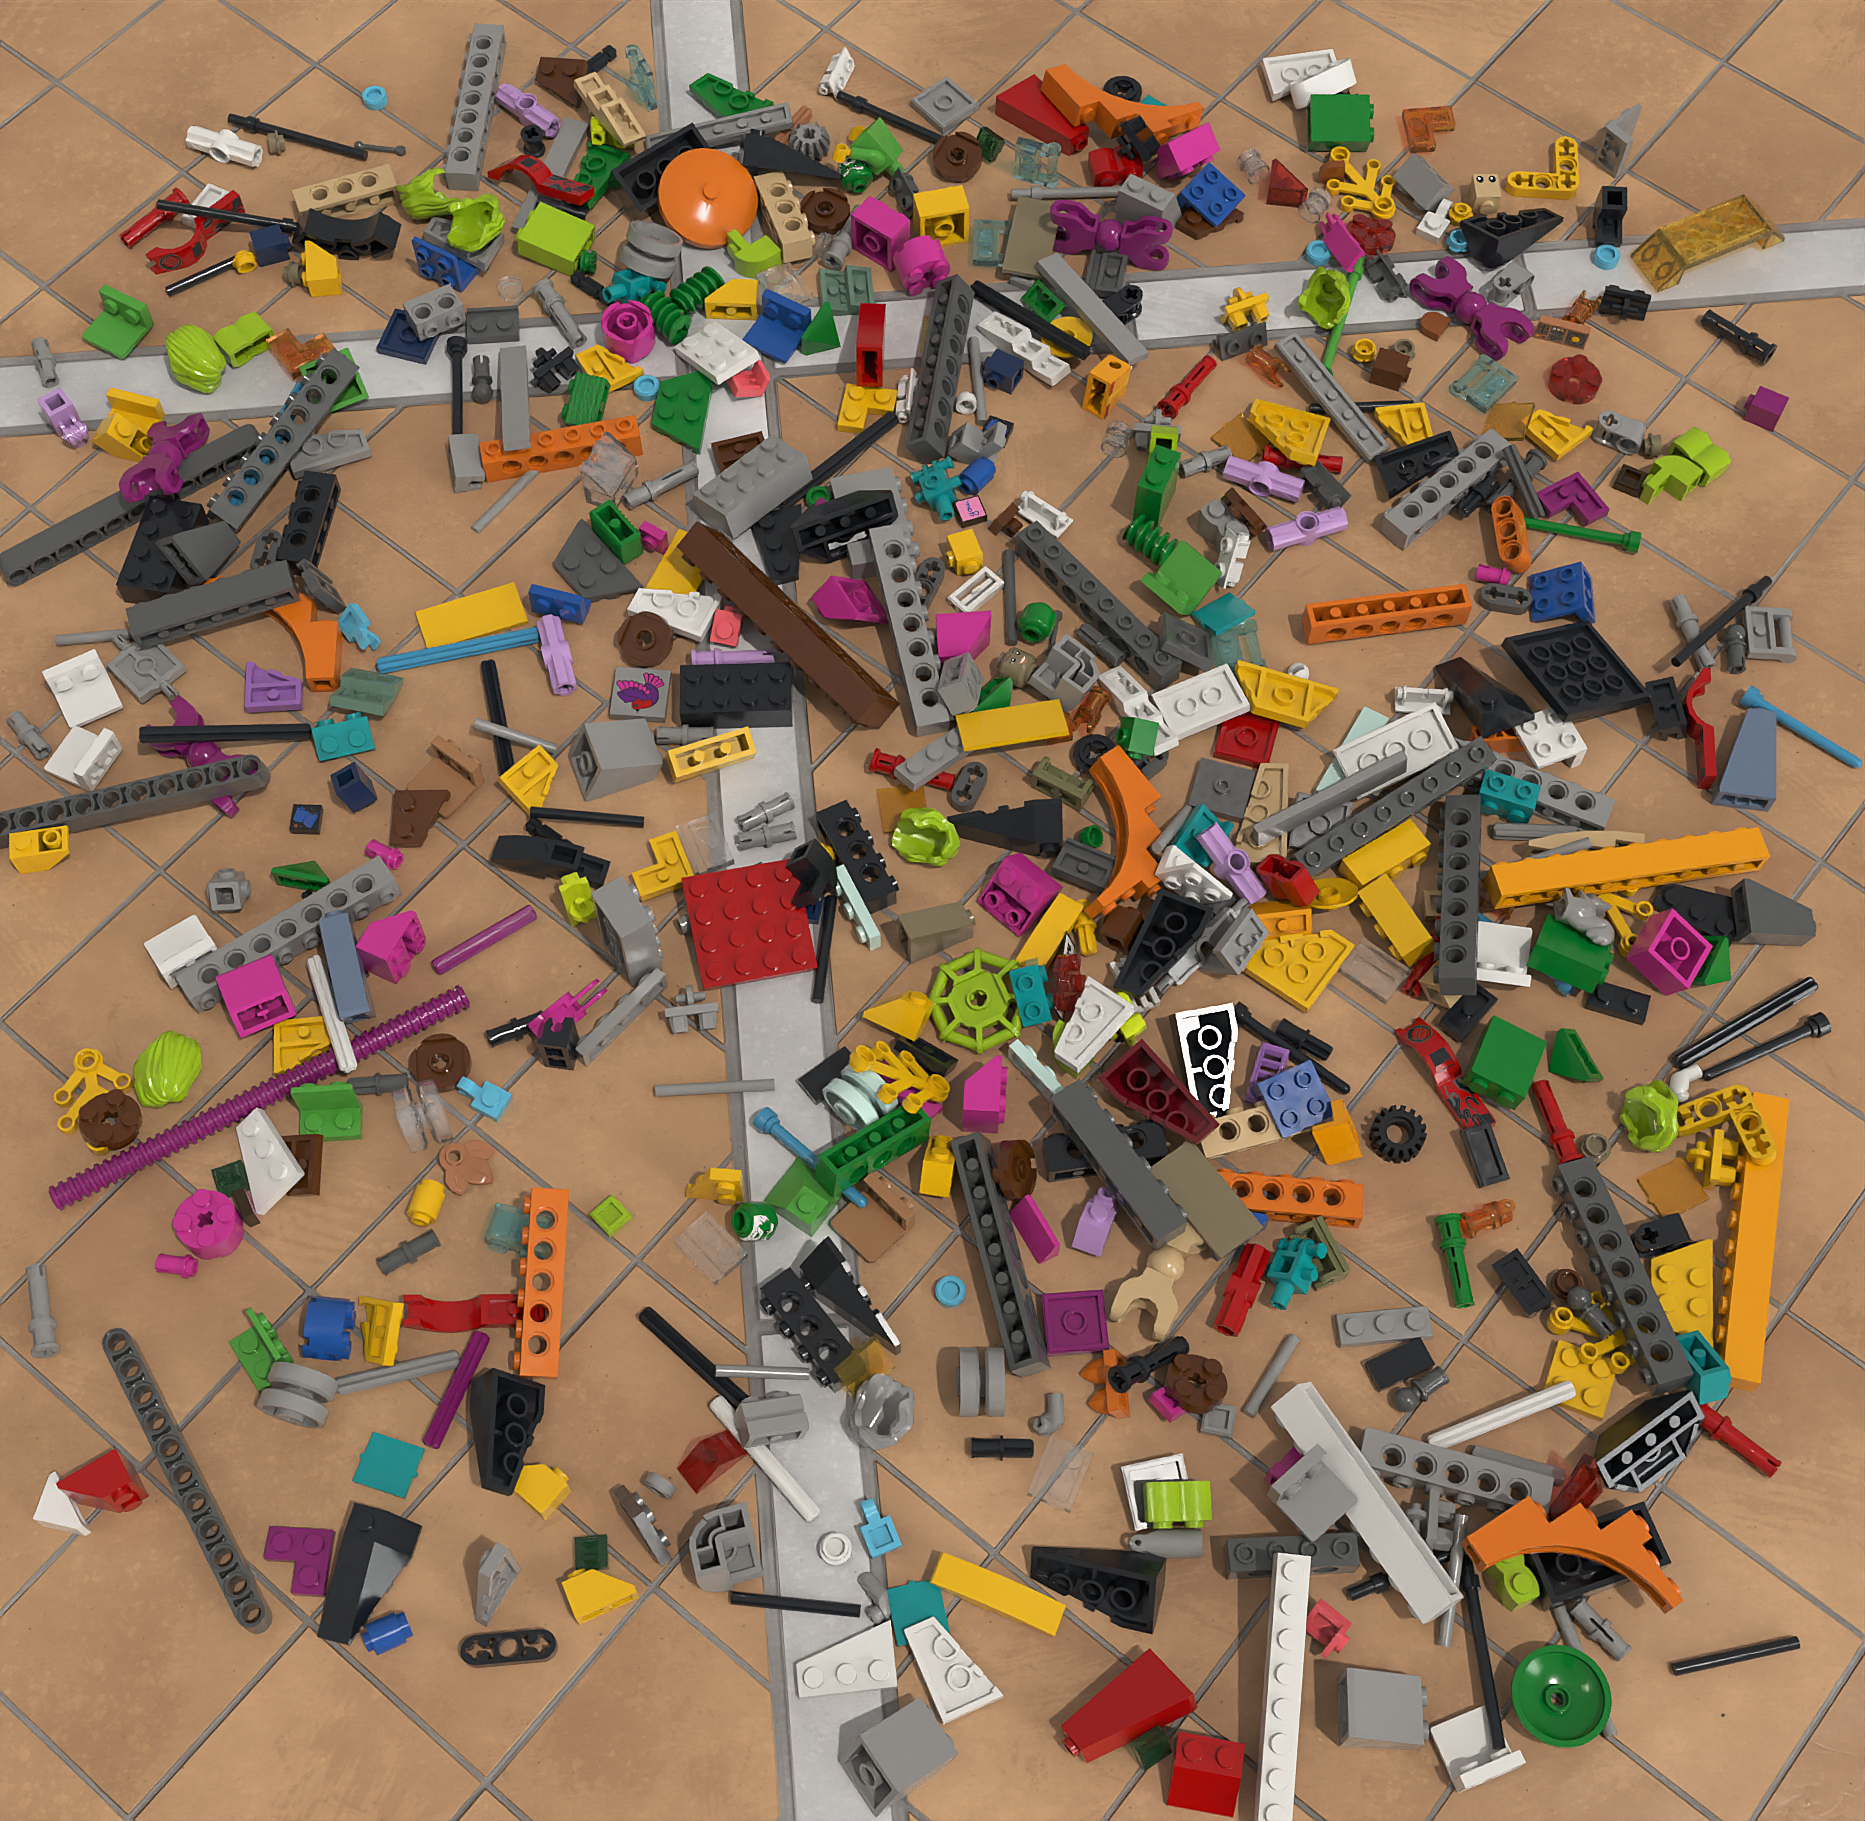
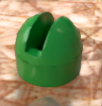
(1091, 836)

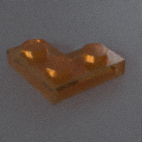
(1422, 124)
(293, 354)

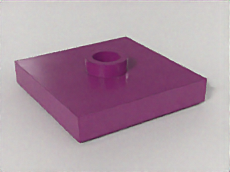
(1075, 1323)

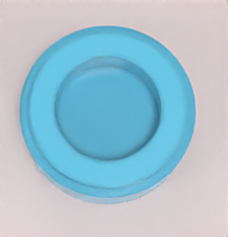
(374, 98)
(1317, 253)
(1606, 257)
(646, 387)
(950, 1291)

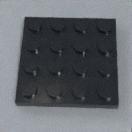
(1575, 671)

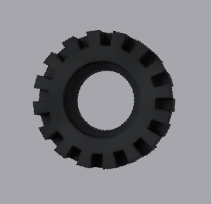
(1409, 1122)

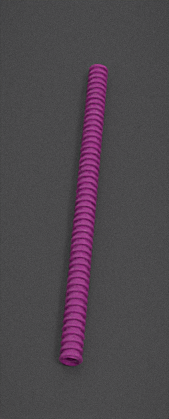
(258, 1097)

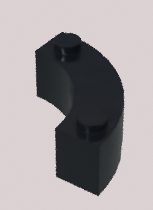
(346, 237)

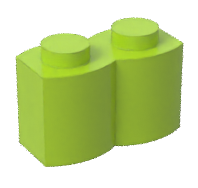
(243, 339)
(1700, 450)
(1177, 1503)
(1514, 1583)

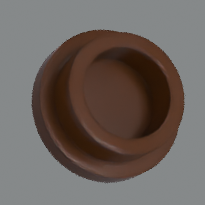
(1565, 1280)

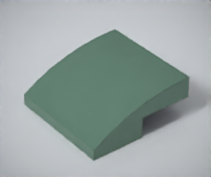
(845, 289)
(366, 691)

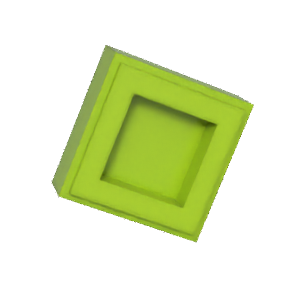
(610, 1216)

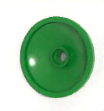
(1577, 1682)

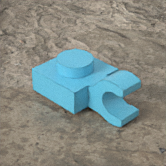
(354, 626)
(488, 1100)
(879, 1532)

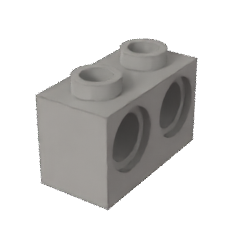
(434, 312)
(960, 684)

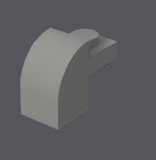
(971, 443)

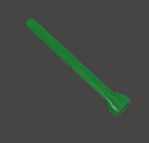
(1628, 541)

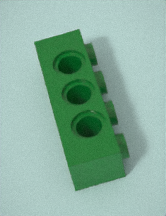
(871, 1149)

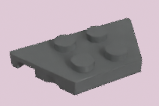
(592, 567)

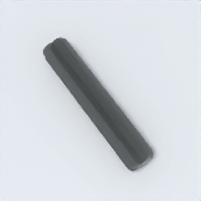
(1523, 481)

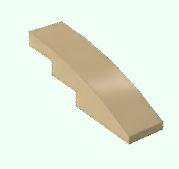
(609, 109)
(1598, 840)

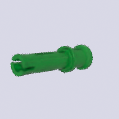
(1453, 1242)

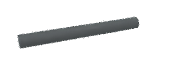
(1010, 597)

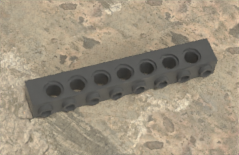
(940, 369)
(342, 372)
(1097, 605)
(1396, 807)
(1460, 895)
(1585, 1177)
(1000, 1256)

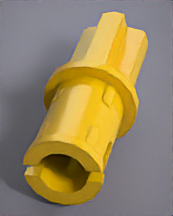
(1086, 931)

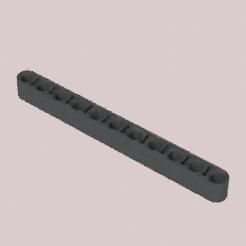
(115, 514)
(130, 793)
(195, 1488)

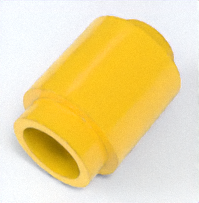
(426, 1203)

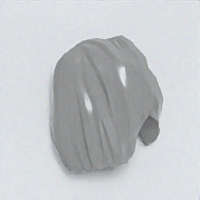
(881, 1412)

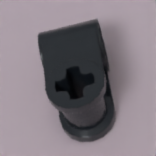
(1126, 303)
(1661, 1236)

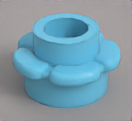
(1457, 241)

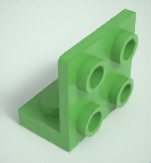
(119, 324)
(1183, 579)
(329, 1111)
(259, 1349)

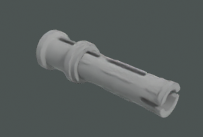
(840, 247)
(554, 305)
(42, 1323)

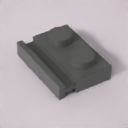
(1106, 272)
(493, 325)
(320, 586)
(1084, 865)

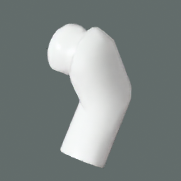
(1680, 1081)

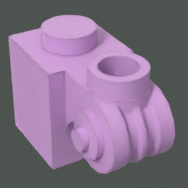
(63, 417)
(1096, 1222)

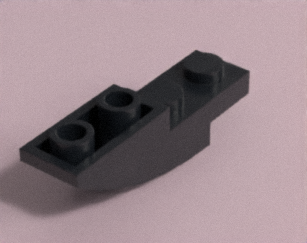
(549, 856)

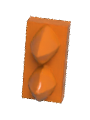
(1107, 1399)

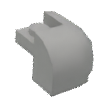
(1066, 673)
(724, 1549)

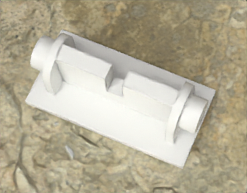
(837, 73)
(906, 389)
(1050, 518)
(1232, 547)
(1413, 699)

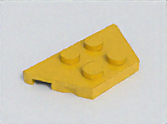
(1283, 695)
(1686, 1287)

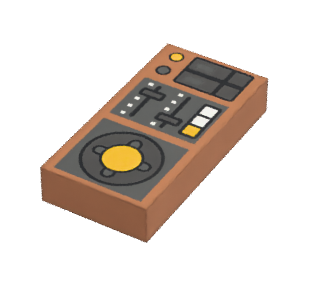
(1562, 332)

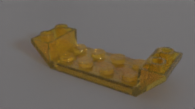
(1703, 238)

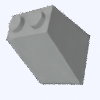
(1142, 198)
(614, 757)
(1381, 1710)
(897, 1756)

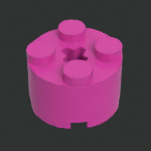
(921, 264)
(628, 330)
(193, 1222)

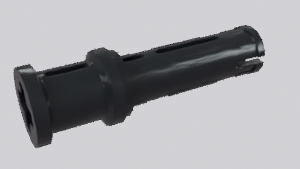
(1748, 345)
(1139, 1368)

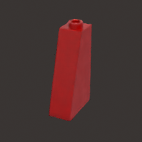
(1035, 114)
(870, 345)
(1128, 1708)

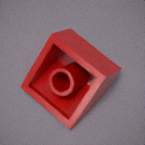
(106, 1484)
(1205, 1774)

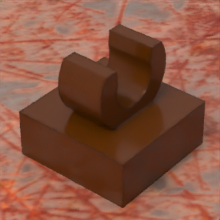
(1007, 522)

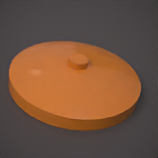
(706, 197)

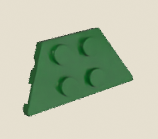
(683, 409)

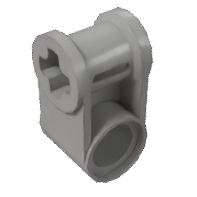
(1510, 284)
(1621, 434)

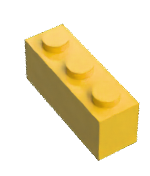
(710, 754)
(1386, 854)
(1396, 921)

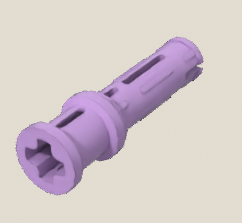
(732, 657)

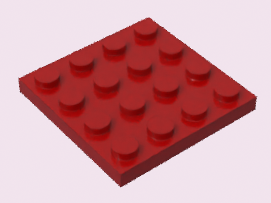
(747, 925)

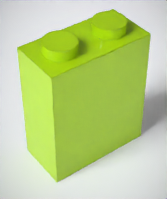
(555, 238)

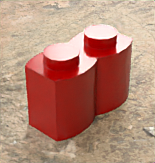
(1110, 169)
(1287, 880)

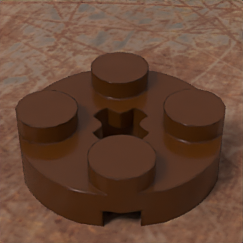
(964, 168)
(830, 221)
(1243, 512)
(660, 633)
(429, 1053)
(106, 1135)
(1015, 1170)
(1206, 1372)

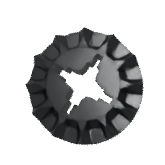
(1124, 84)
(1095, 742)

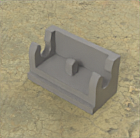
(465, 462)

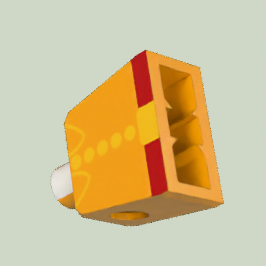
(1110, 376)

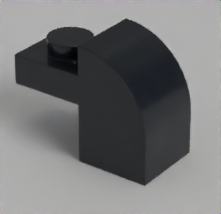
(1608, 215)
(814, 870)

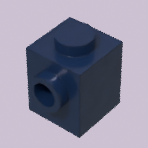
(270, 245)
(1003, 371)
(356, 792)

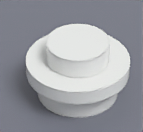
(835, 1549)

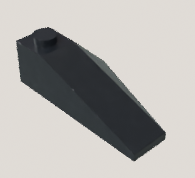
(765, 152)
(831, 1282)
(368, 1562)

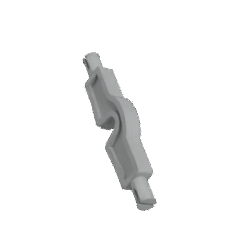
(1194, 957)

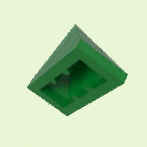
(1043, 301)
(821, 333)
(995, 694)
(301, 876)
(1717, 963)
(1572, 1058)

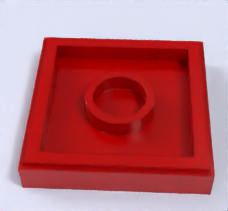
(1247, 740)

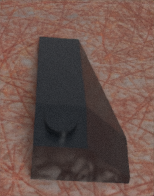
(1506, 236)
(1484, 699)
(1026, 829)
(1163, 939)
(1205, 1053)
(503, 1421)
(1111, 1581)

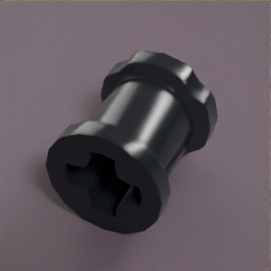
(532, 138)

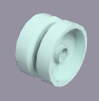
(856, 1098)

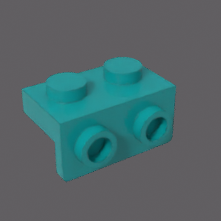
(344, 737)
(1508, 797)
(1186, 839)
(1031, 994)

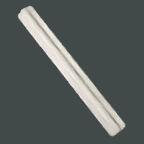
(328, 1005)
(1503, 1415)
(768, 1464)

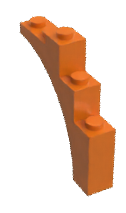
(1086, 103)
(318, 640)
(1131, 803)
(1618, 1546)

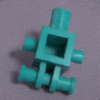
(631, 286)
(937, 487)
(1293, 1269)

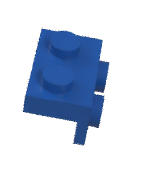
(558, 603)

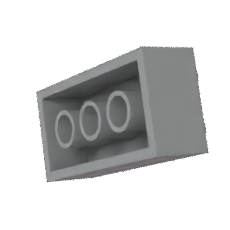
(753, 486)
(627, 929)

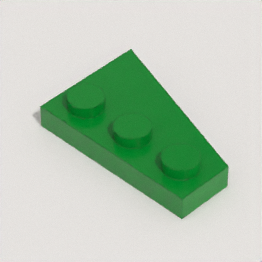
(724, 98)
(597, 168)

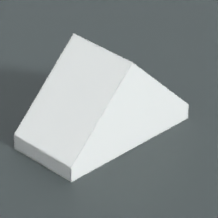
(58, 1510)

